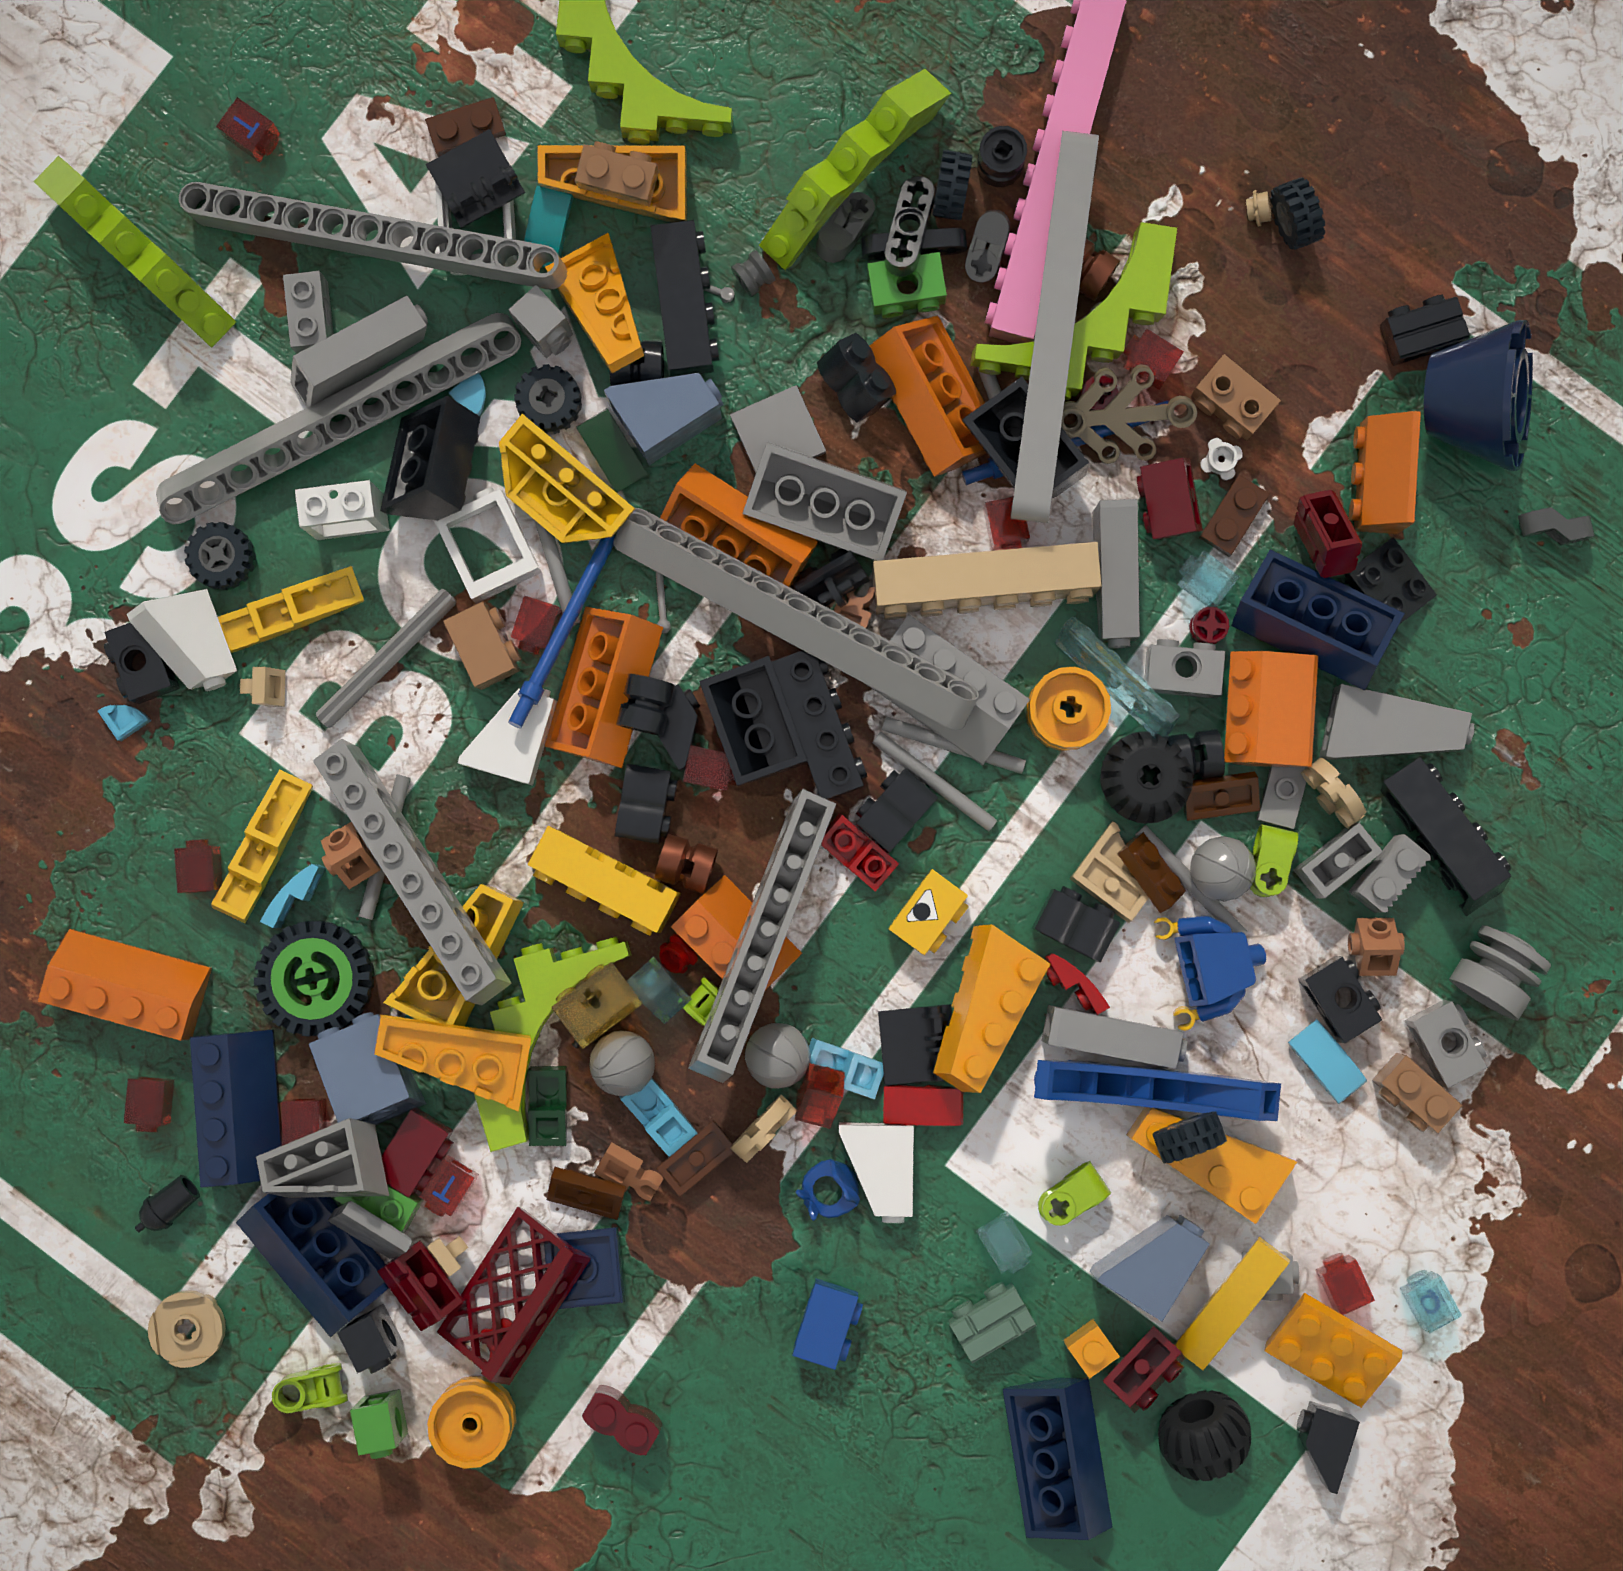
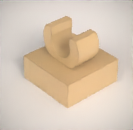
(265, 687)
(446, 1255)

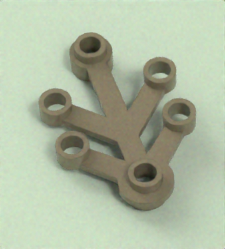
(1117, 414)

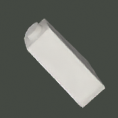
(187, 638)
(511, 750)
(884, 1165)

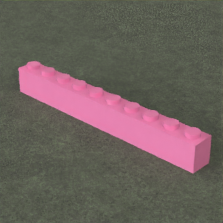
(1072, 110)

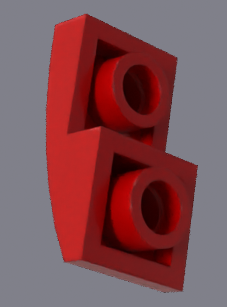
(858, 852)
(1067, 975)
(923, 1105)

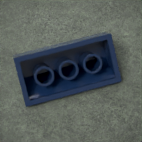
(1318, 617)
(234, 1104)
(316, 1259)
(1057, 1459)

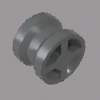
(753, 273)

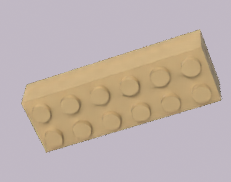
(986, 578)

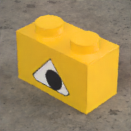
(929, 912)

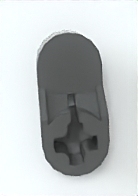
(836, 242)
(981, 262)
(1556, 526)

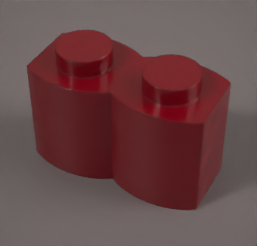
(629, 1423)

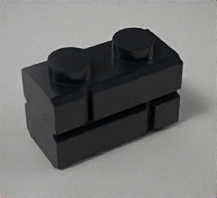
(1423, 330)

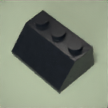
(999, 429)
(431, 461)
(753, 721)

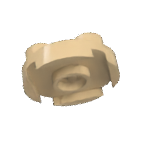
(1333, 793)
(763, 1128)
(172, 1345)

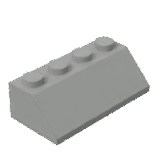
(824, 501)
(997, 700)

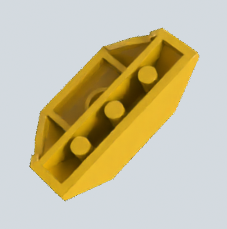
(558, 487)

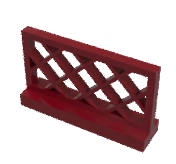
(529, 1319)

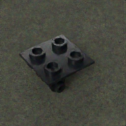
(475, 178)
(1391, 579)
(912, 1042)

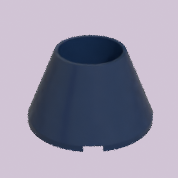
(1482, 394)

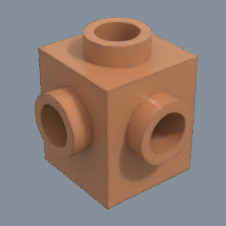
(348, 856)
(1376, 946)

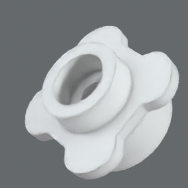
(1229, 452)

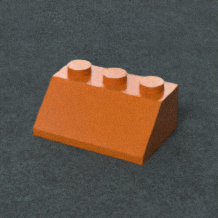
(1385, 472)
(1271, 709)
(715, 926)

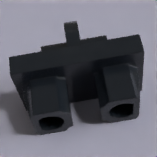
(832, 580)

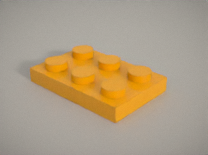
(1333, 1350)

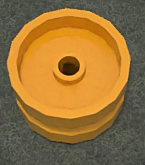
(1089, 704)
(461, 1441)

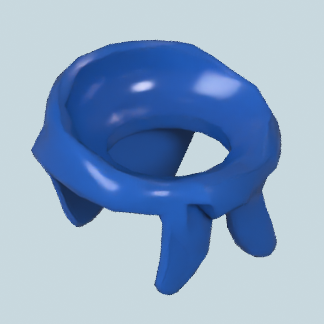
(843, 1176)

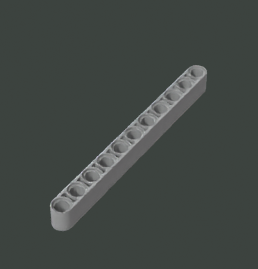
(385, 245)
(1055, 327)
(329, 433)
(797, 619)

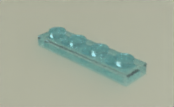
(1119, 680)

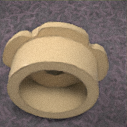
(1259, 207)

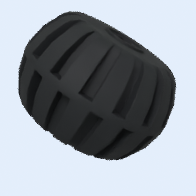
(1123, 771)
(1204, 1435)

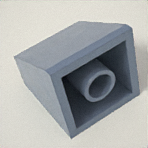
(665, 411)
(357, 1079)
(1154, 1264)

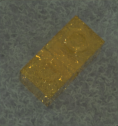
(584, 1020)

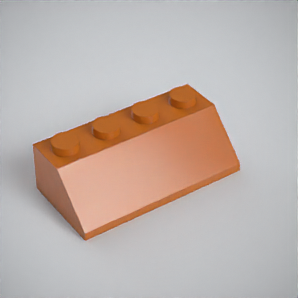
(931, 391)
(713, 514)
(594, 685)
(125, 985)

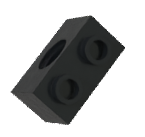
(149, 682)
(1321, 988)
(371, 1340)

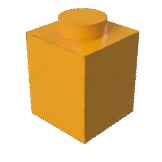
(1091, 1348)

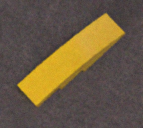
(291, 609)
(262, 846)
(1232, 1303)

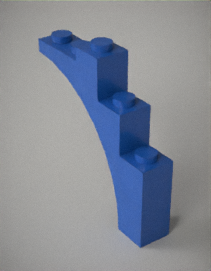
(1157, 1089)

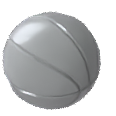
(1223, 868)
(777, 1055)
(622, 1063)

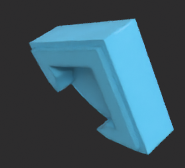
(470, 393)
(123, 720)

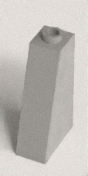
(357, 351)
(1118, 598)
(1387, 725)
(1113, 1037)

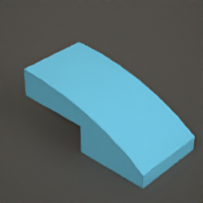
(301, 887)
(1327, 1061)
(861, 1072)
(660, 1117)

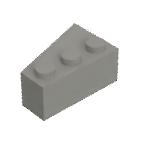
(327, 1163)

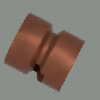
(1096, 270)
(673, 860)

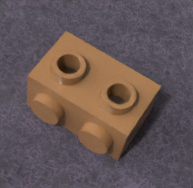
(617, 174)
(1234, 398)
(482, 645)
(1416, 1092)

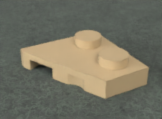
(1108, 878)

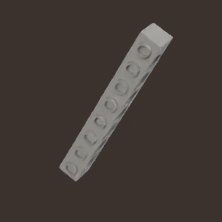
(412, 872)
(762, 937)

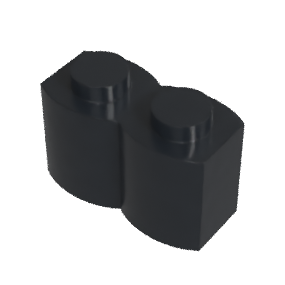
(856, 377)
(645, 803)
(895, 810)
(1076, 924)

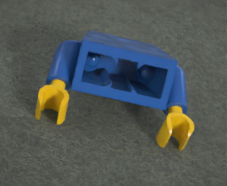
(1213, 965)

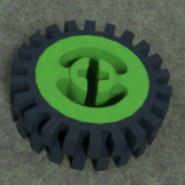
(305, 942)

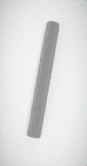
(385, 658)

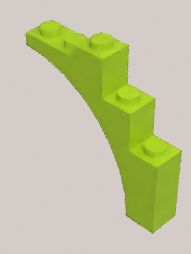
(616, 72)
(852, 159)
(135, 251)
(1138, 295)
(541, 983)

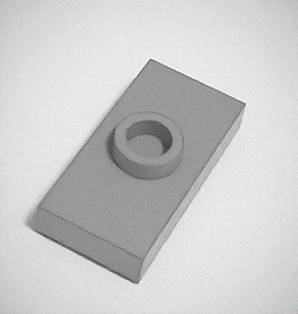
(1282, 796)

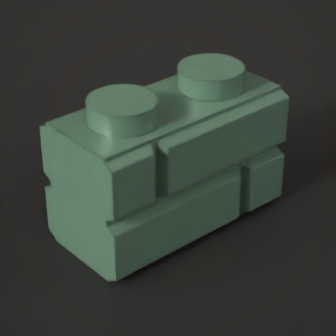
(991, 1321)

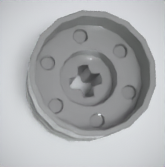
(1500, 972)

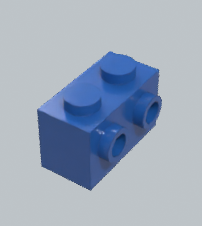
(826, 1324)

